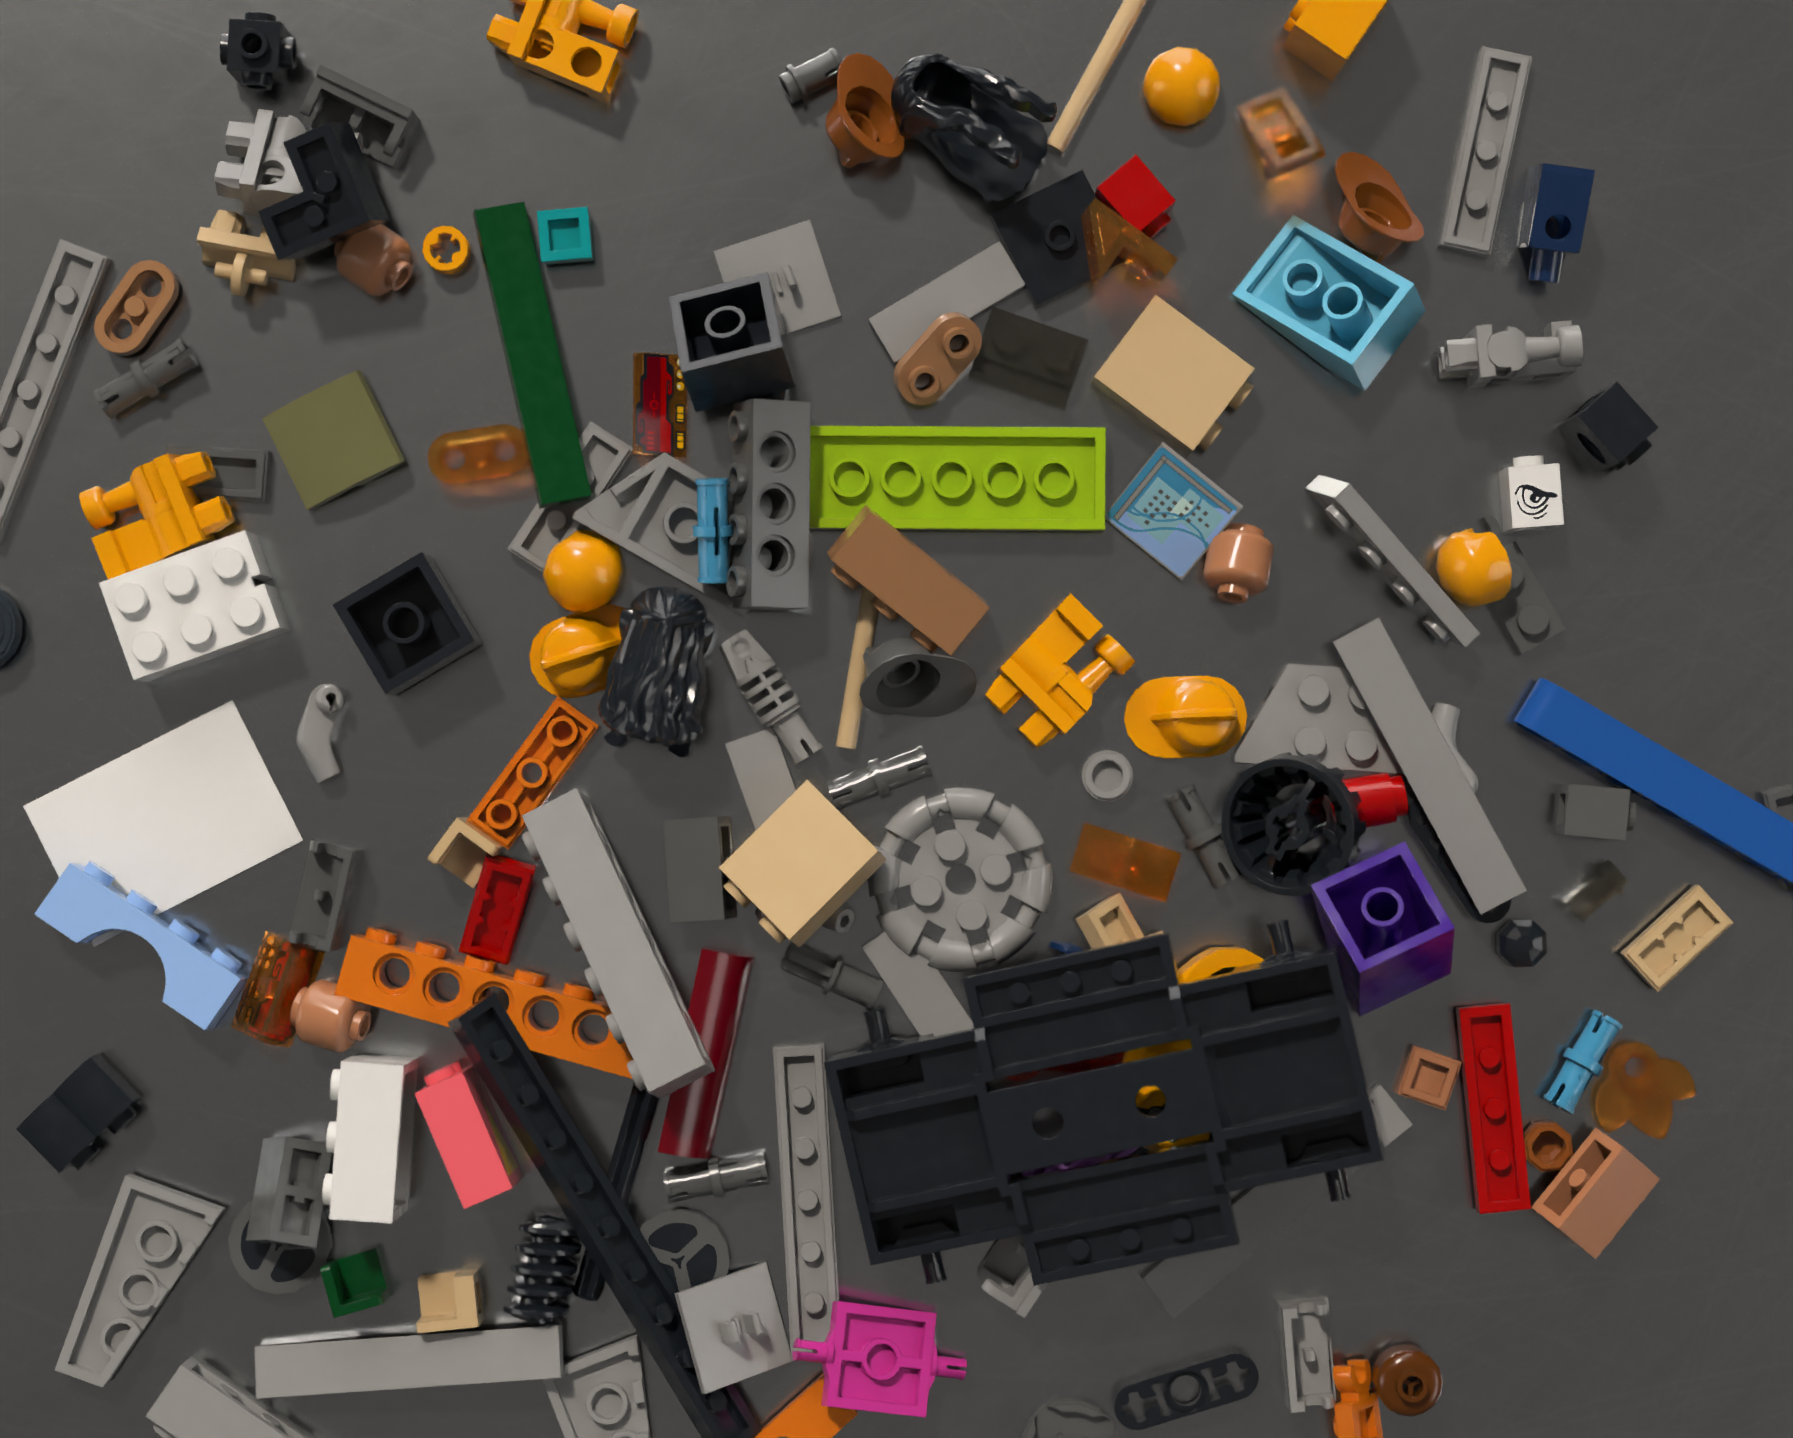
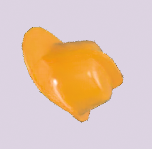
(575, 652)
(1185, 717)

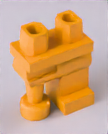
(549, 42)
(170, 510)
(1045, 679)

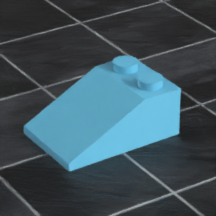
(1331, 301)

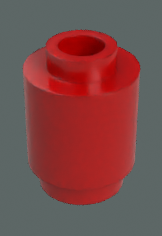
(1381, 798)

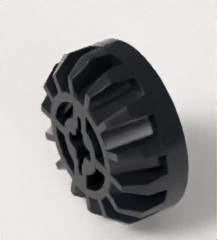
(1264, 839)

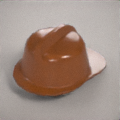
(862, 115)
(1374, 208)

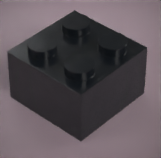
(731, 342)
(407, 624)

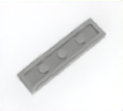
(1484, 151)

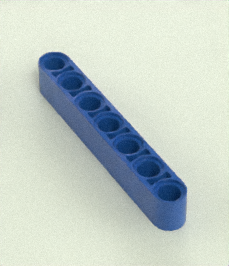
(1659, 777)

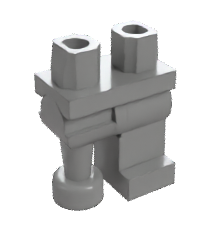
(267, 169)
(1512, 355)

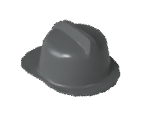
(913, 681)

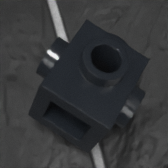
(268, 65)

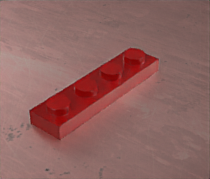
(1493, 1108)

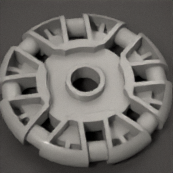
(992, 879)

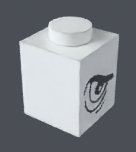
(1531, 495)

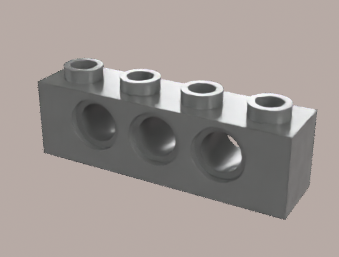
(787, 484)

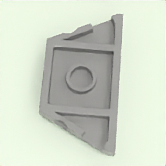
(655, 518)
(1320, 715)

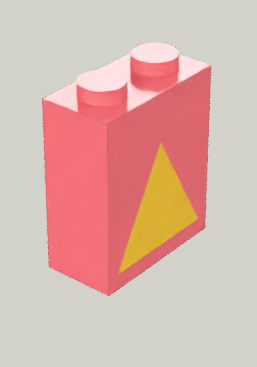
(468, 1133)

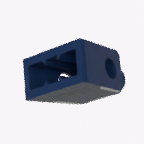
(1565, 197)

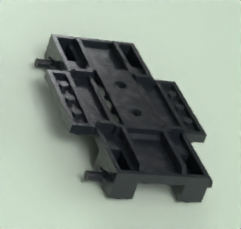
(1265, 1074)

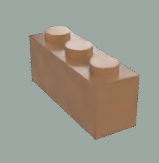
(906, 582)

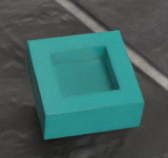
(565, 235)

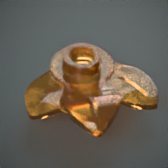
(1642, 1097)

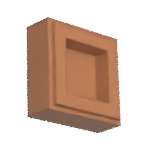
(1428, 1077)

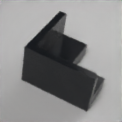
(335, 198)

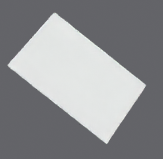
(170, 813)

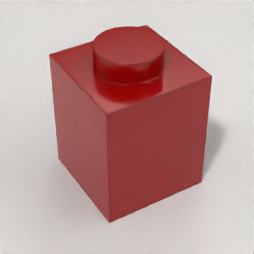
(1137, 197)

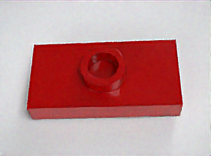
(497, 908)

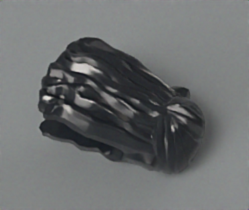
(973, 123)
(658, 671)

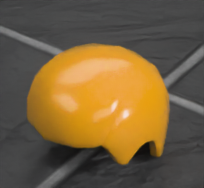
(1181, 86)
(1474, 568)
(583, 571)

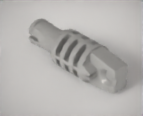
(768, 694)

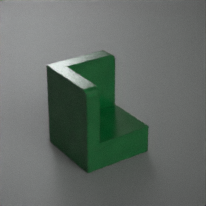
(356, 1281)

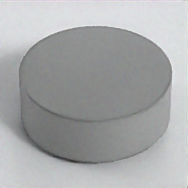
(1106, 775)

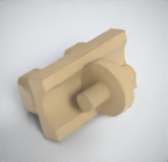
(241, 256)

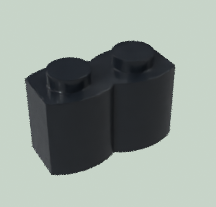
(79, 1114)

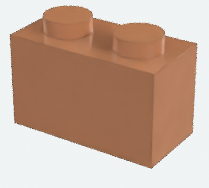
(1595, 1193)

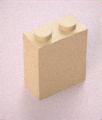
(1174, 377)
(800, 865)

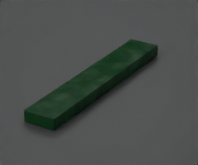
(531, 354)

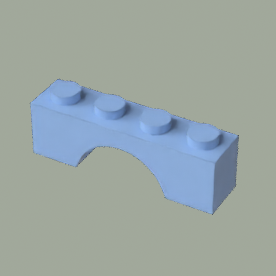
(197, 981)

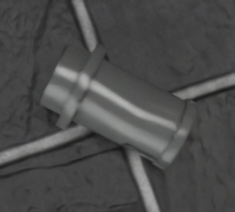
(810, 76)

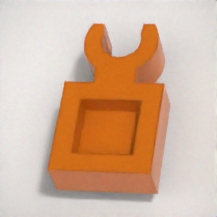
(1358, 1410)

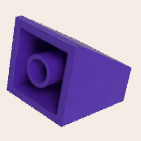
(1385, 927)

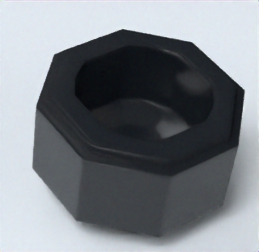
(1521, 943)

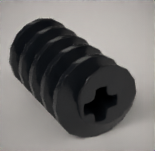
(544, 1270)

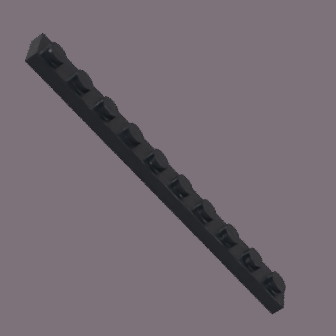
(594, 1211)

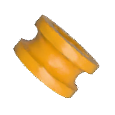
(434, 241)

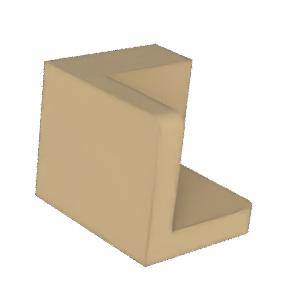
(464, 850)
(450, 1300)

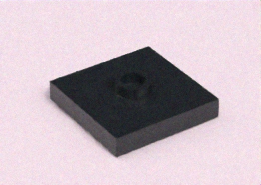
(1048, 237)

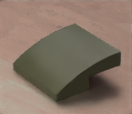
(333, 439)

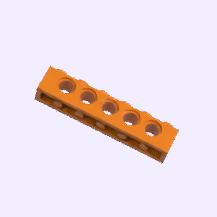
(365, 981)

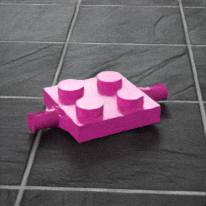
(879, 1359)

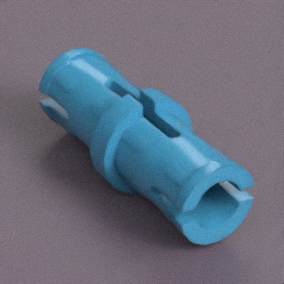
(712, 530)
(1583, 1062)

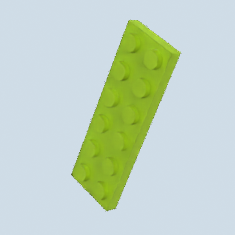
(959, 477)

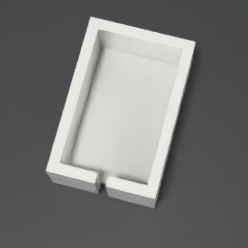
(194, 606)
(371, 1138)

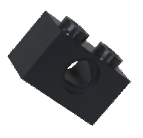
(1609, 429)

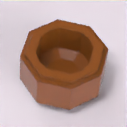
(1547, 1146)

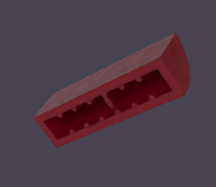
(717, 1014)

